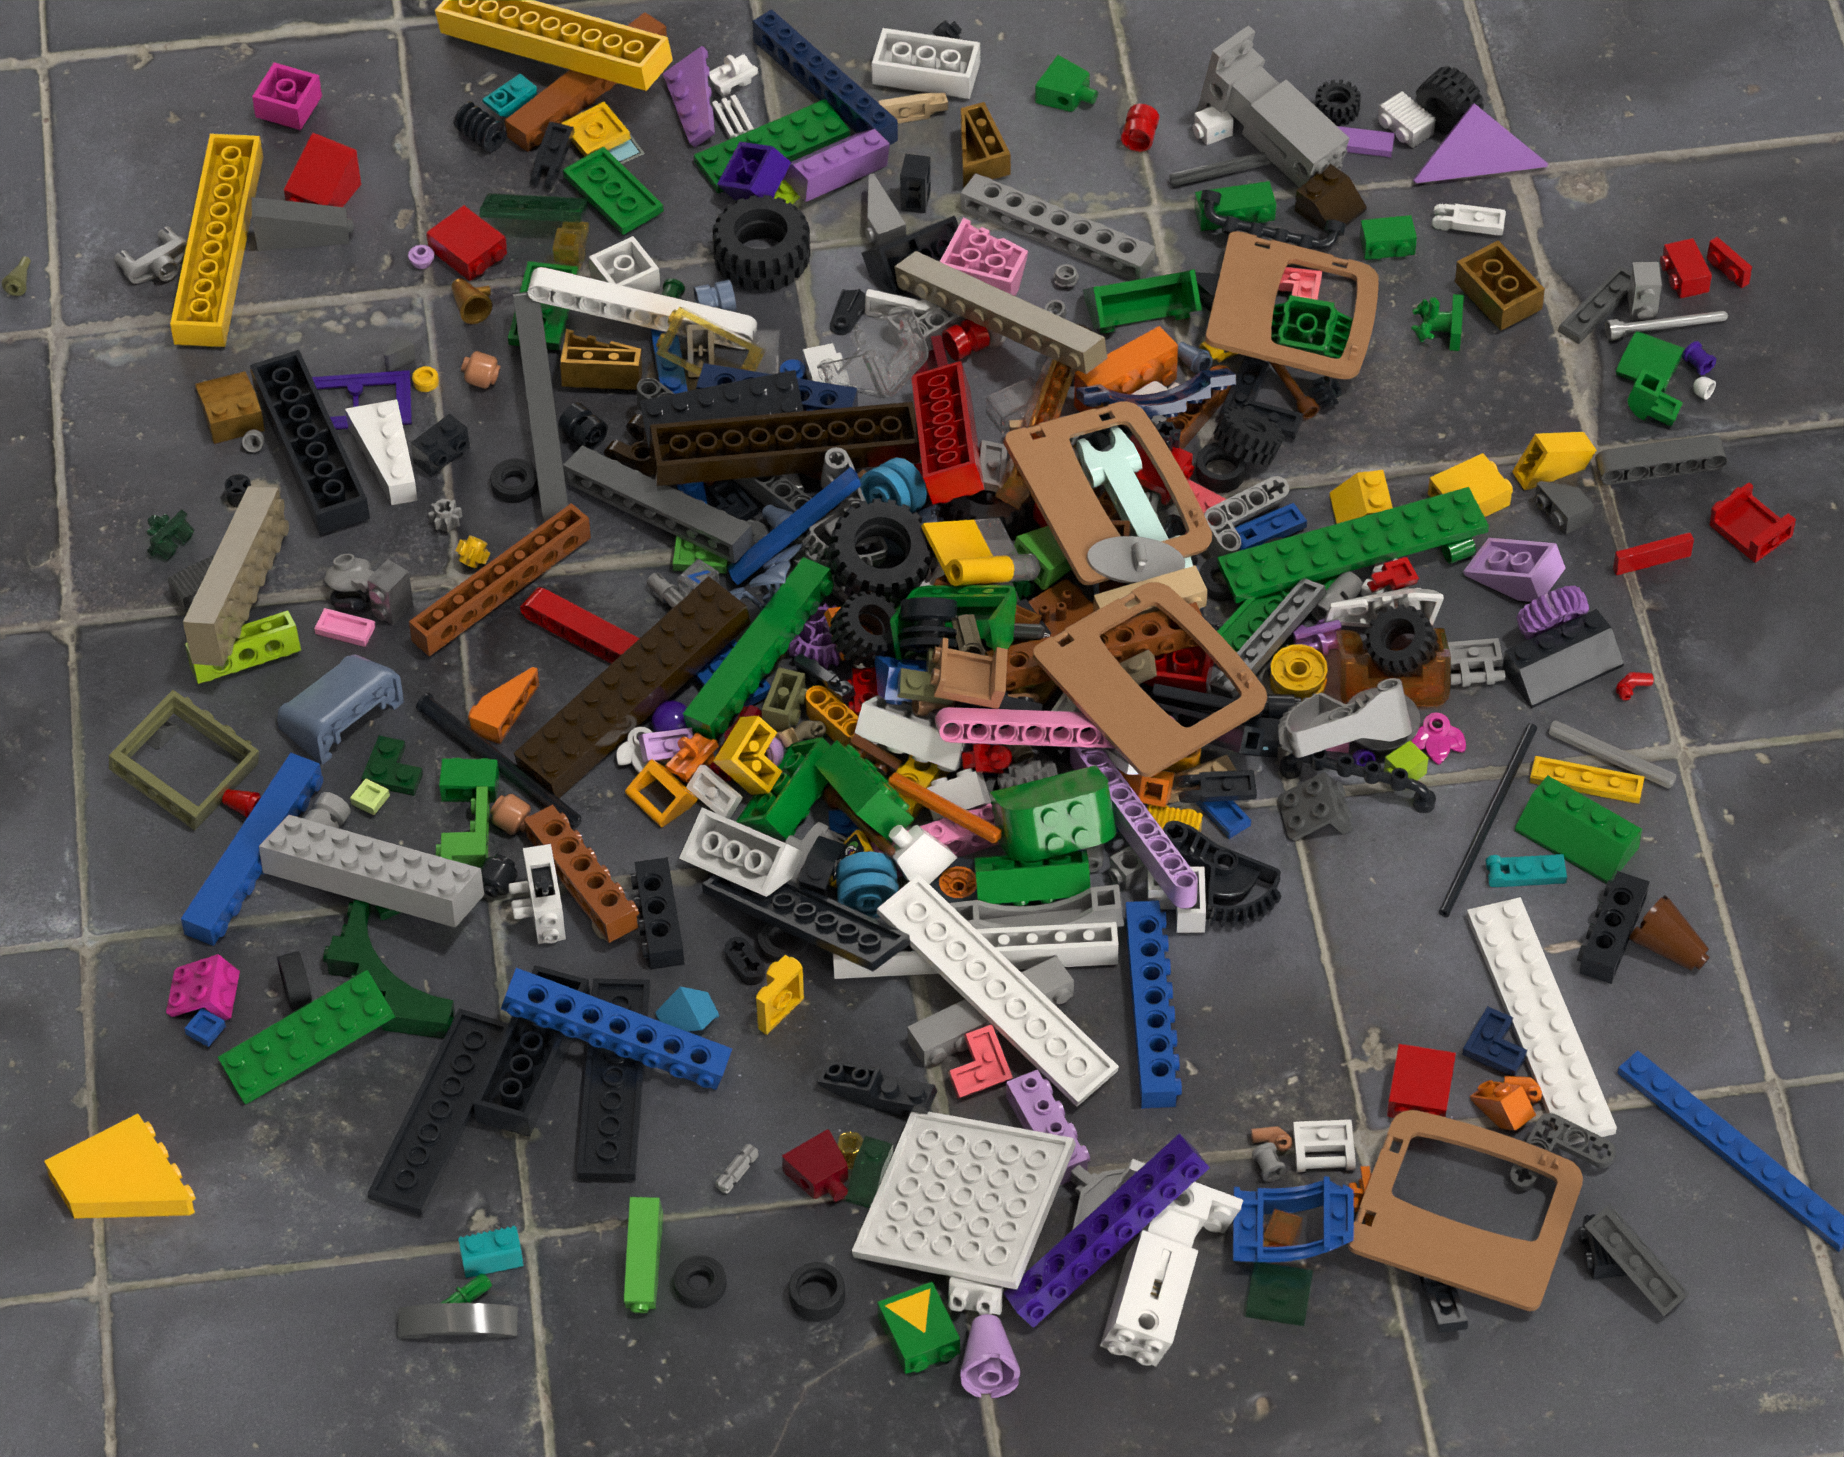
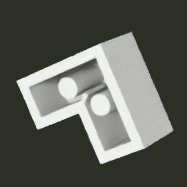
(1187, 919)

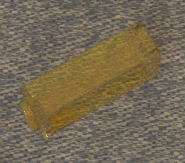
(675, 319)

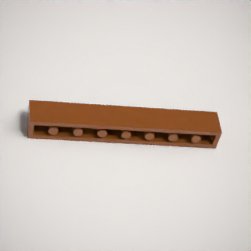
(565, 97)

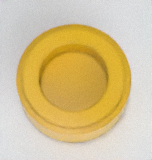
(425, 379)

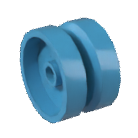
(895, 481)
(866, 881)

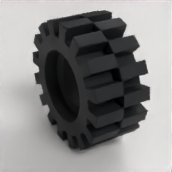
(1340, 92)

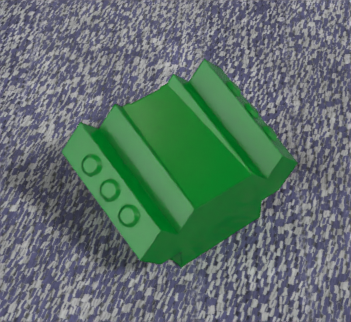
(1311, 326)

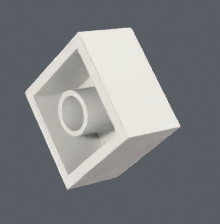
(626, 266)

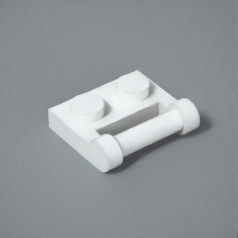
(1323, 1137)

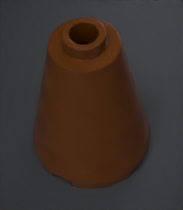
(1671, 936)

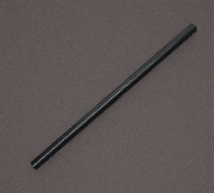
(1488, 820)

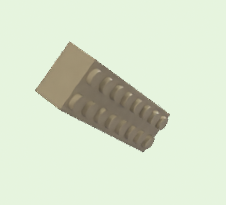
(235, 576)

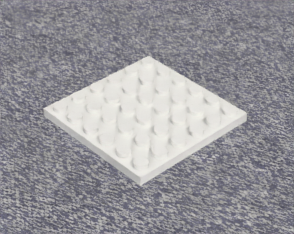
(964, 1198)

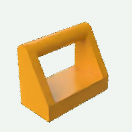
(653, 770)

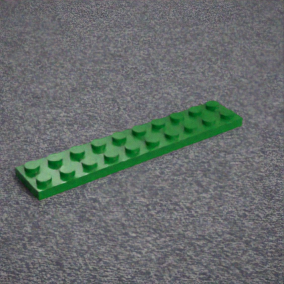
(1352, 544)

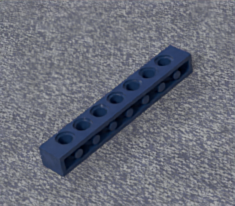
(822, 76)

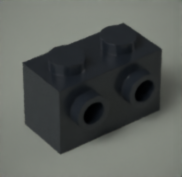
(440, 445)

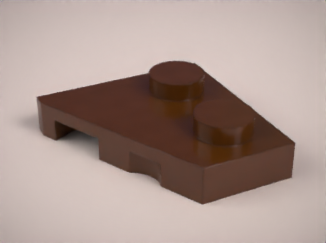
(885, 762)

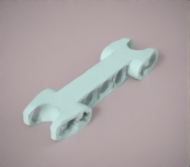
(1117, 473)

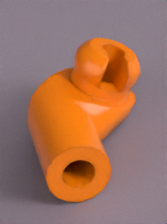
(1530, 1087)

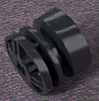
(928, 621)

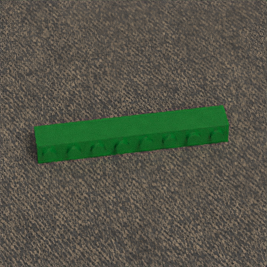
(759, 649)

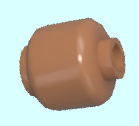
(480, 369)
(509, 813)

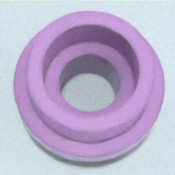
(421, 256)

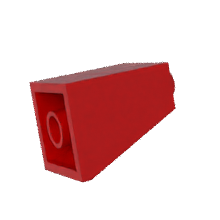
(324, 173)

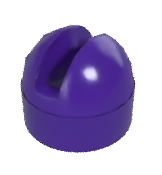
(1364, 754)

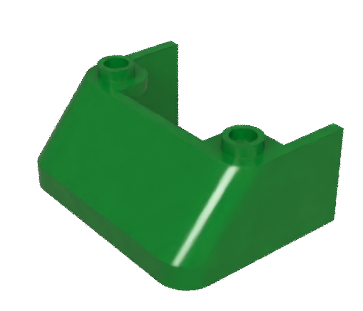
(1142, 300)
(991, 605)

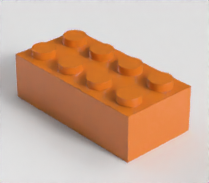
(1133, 366)

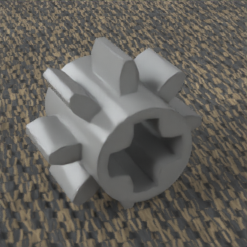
(445, 514)

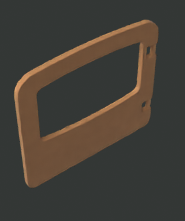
(1247, 297)
(1067, 498)
(1120, 707)
(1454, 1252)

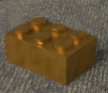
(1499, 285)

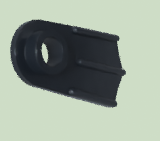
(848, 311)

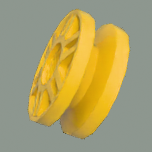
(1298, 660)

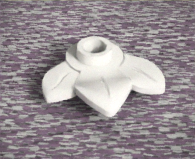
(630, 750)

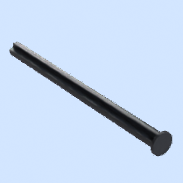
(486, 750)

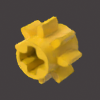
(472, 551)

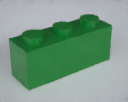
(1246, 202)

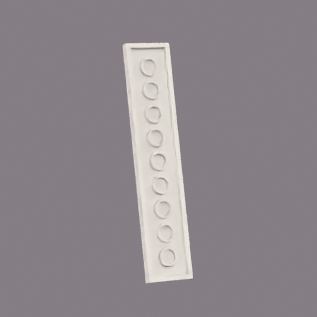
(998, 990)
(1540, 1016)

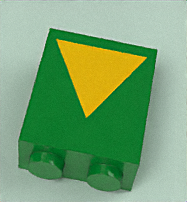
(919, 1328)

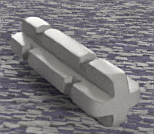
(737, 1168)

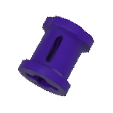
(1699, 358)

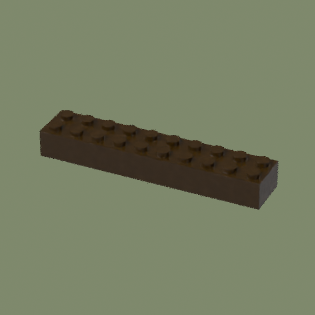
(781, 443)
(633, 687)

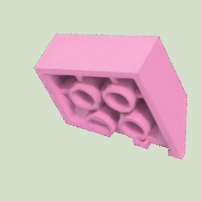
(986, 257)

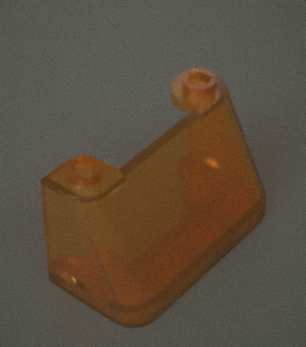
(1359, 672)

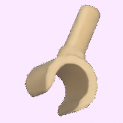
(787, 737)

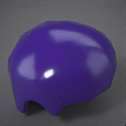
(669, 716)

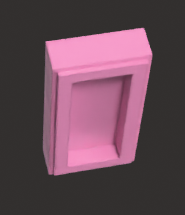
(344, 627)

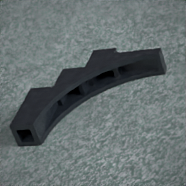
(1242, 739)

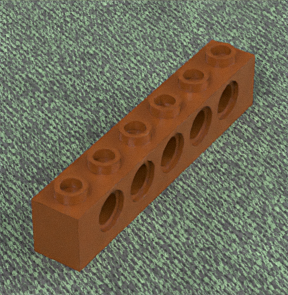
(582, 874)

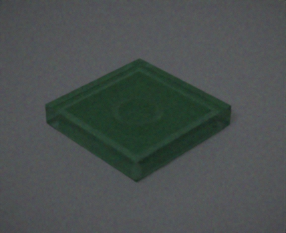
(1279, 1293)

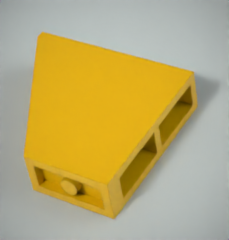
(120, 1175)

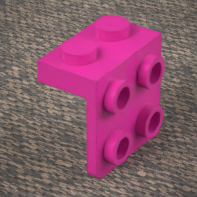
(204, 984)

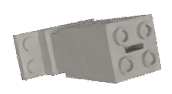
(1272, 113)

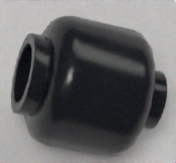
(497, 875)

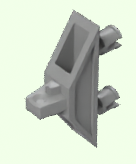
(1092, 1189)

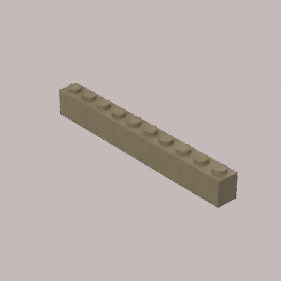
(1001, 312)

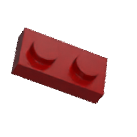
(1729, 262)

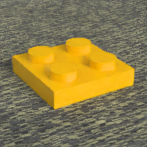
(597, 129)

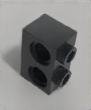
(915, 183)

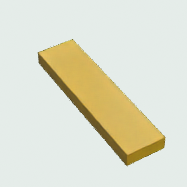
(1589, 779)

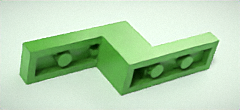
(470, 846)

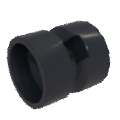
(583, 426)

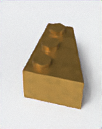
(982, 145)
(599, 364)

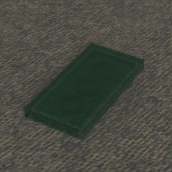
(534, 207)

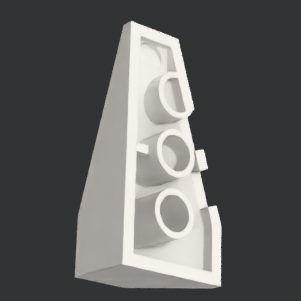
(1364, 609)

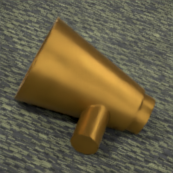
(472, 302)

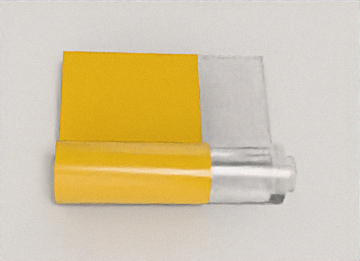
(978, 552)

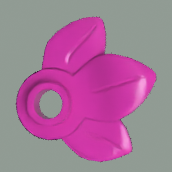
(1439, 740)

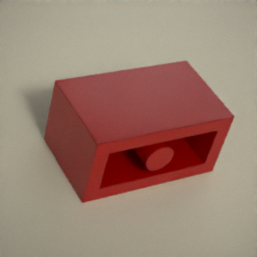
(1686, 268)

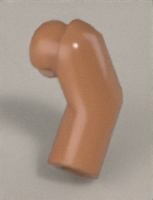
(1272, 1135)

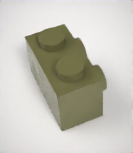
(784, 700)

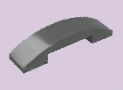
(458, 1319)

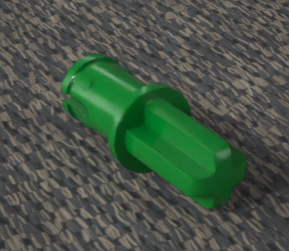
(470, 1291)

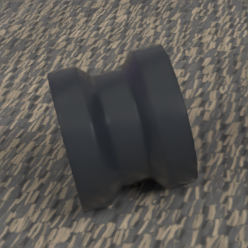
(239, 484)

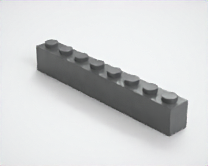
(658, 505)

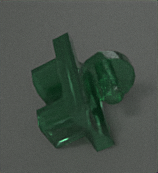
(162, 542)

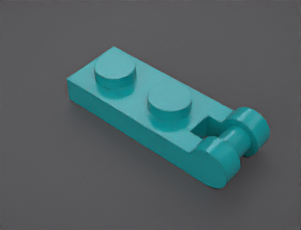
(1526, 870)

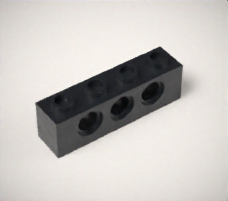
(656, 876)
(1631, 894)

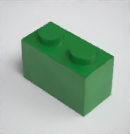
(1388, 237)
(462, 777)

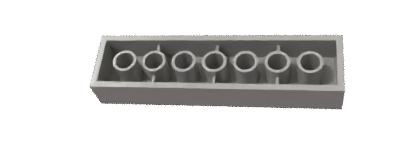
(372, 870)

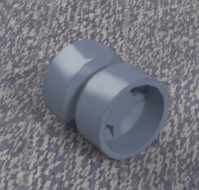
(718, 296)

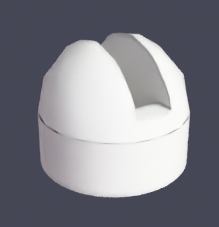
(1704, 387)

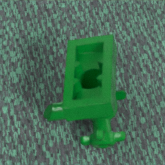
(1440, 321)

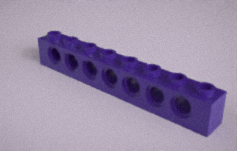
(1106, 1230)

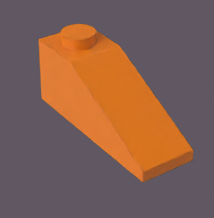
(502, 706)

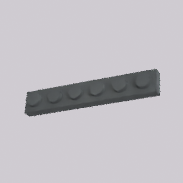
(1273, 632)

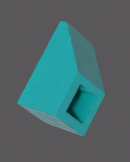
(511, 96)

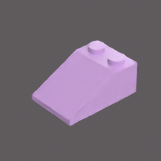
(1517, 567)

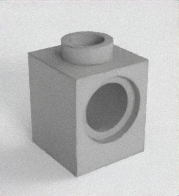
(1127, 869)

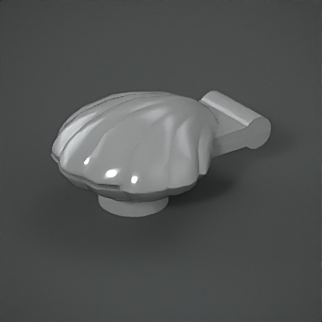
(348, 574)

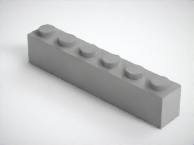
(944, 1031)

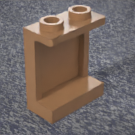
(969, 676)

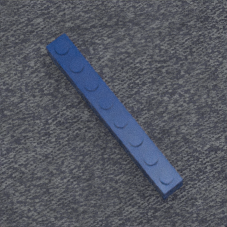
(241, 862)

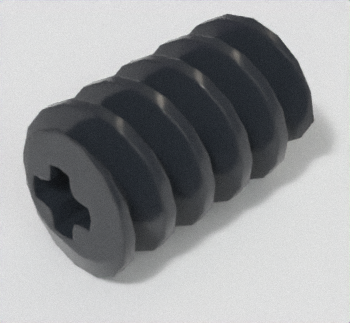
(480, 127)

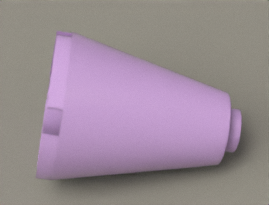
(989, 1359)

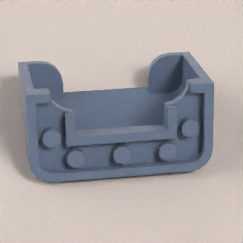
(336, 702)

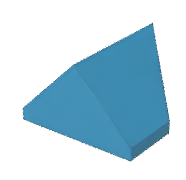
(688, 1010)

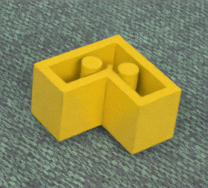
(744, 755)

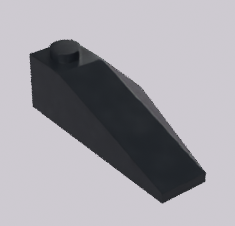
(927, 240)

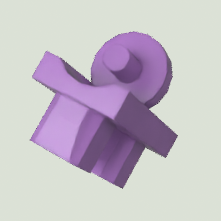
(1318, 636)

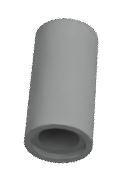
(1345, 587)

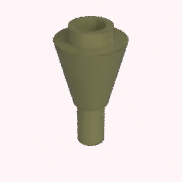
(16, 281)

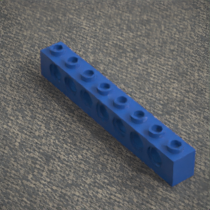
(610, 1016)
(1154, 1090)

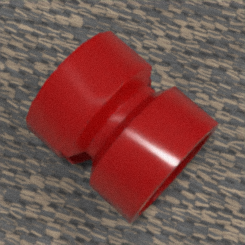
(1140, 127)
(964, 338)

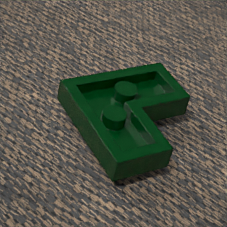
(387, 771)

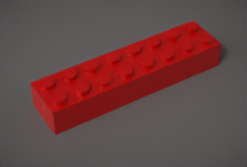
(947, 433)

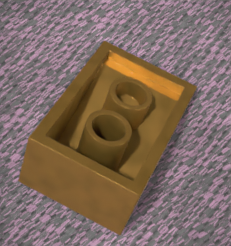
(230, 406)

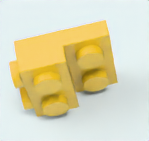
(781, 994)

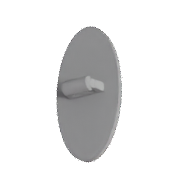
(1133, 559)

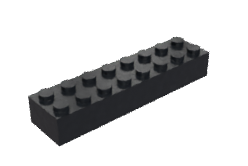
(309, 442)

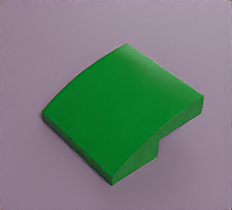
(1650, 354)

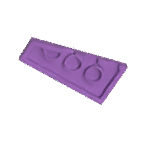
(691, 95)

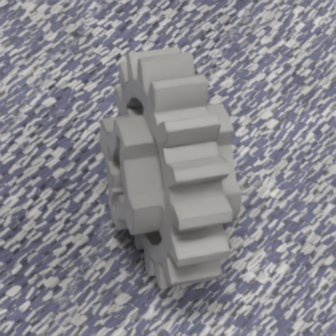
(1026, 771)

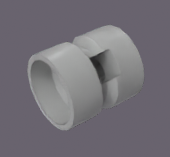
(329, 810)

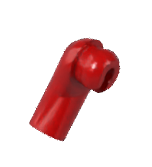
(1630, 681)

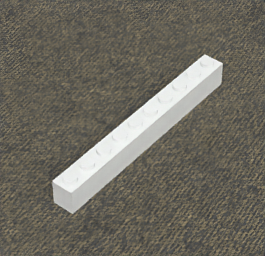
(1022, 946)

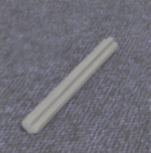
(1612, 754)

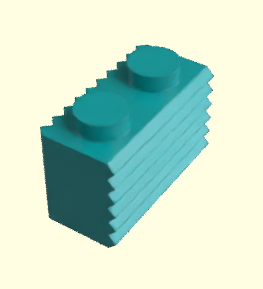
(490, 1251)

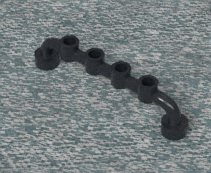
(1231, 224)
(1423, 800)

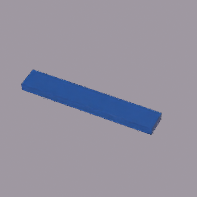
(794, 525)

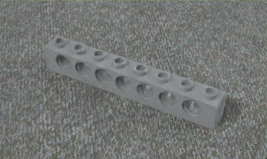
(1057, 228)

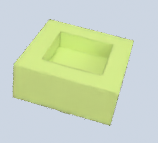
(369, 796)

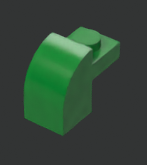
(1649, 400)

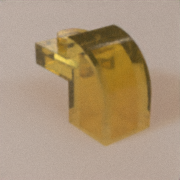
(571, 243)

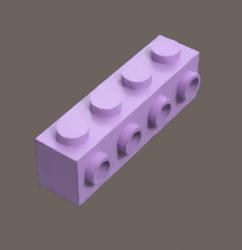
(1038, 1111)

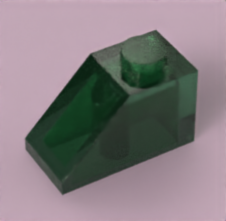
(868, 1171)

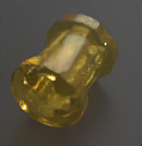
(849, 1145)

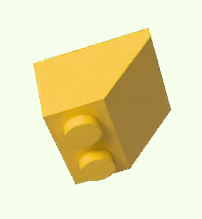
(1360, 496)

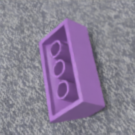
(838, 164)

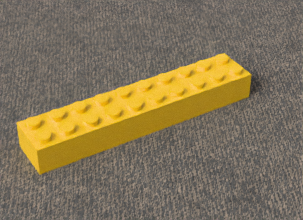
(559, 38)
(216, 240)

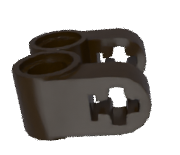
(634, 456)

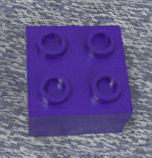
(753, 171)

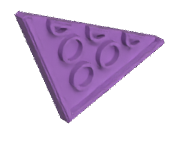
(1478, 148)

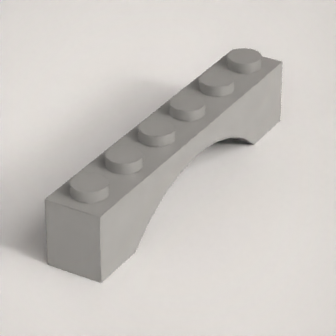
(1091, 906)

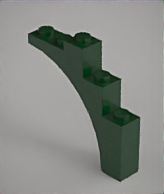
(413, 1009)

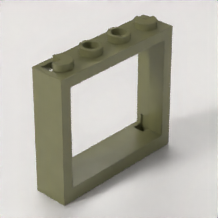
(158, 791)

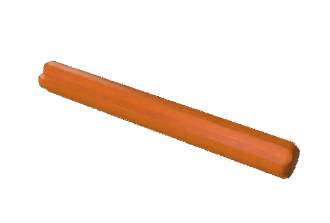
(945, 808)

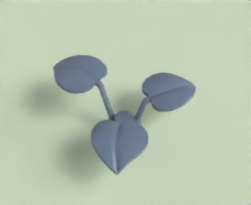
(776, 574)

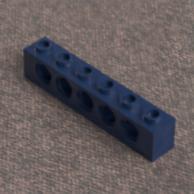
(813, 394)

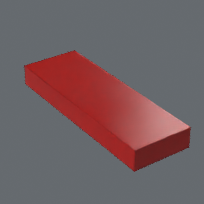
(1653, 553)

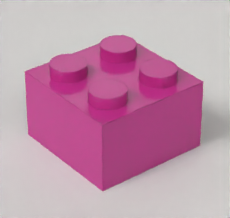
(287, 96)

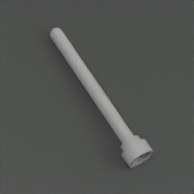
(1616, 329)

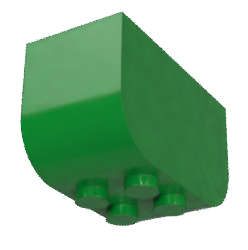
(1054, 815)

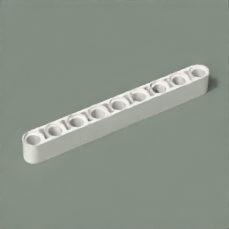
(629, 304)

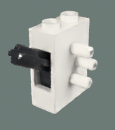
(544, 894)

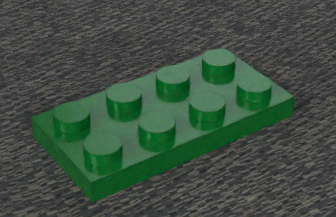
(613, 190)
(553, 317)

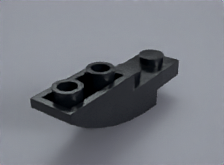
(872, 1089)

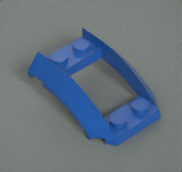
(1248, 1223)

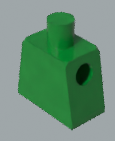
(1064, 86)

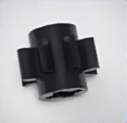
(948, 30)
(1325, 391)
(1169, 434)

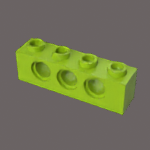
(257, 644)

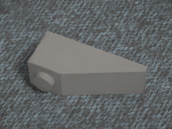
(883, 218)

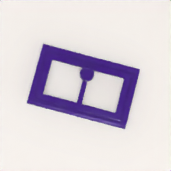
(355, 385)

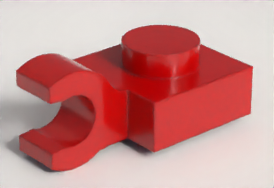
(1394, 573)

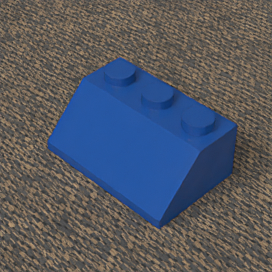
(887, 676)

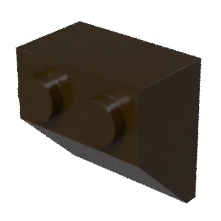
(1329, 198)

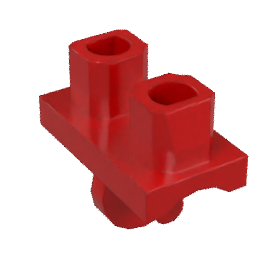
(987, 758)

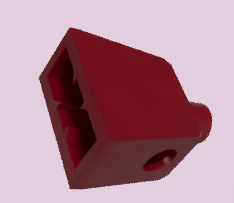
(818, 1167)

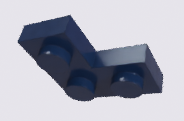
(1489, 1046)

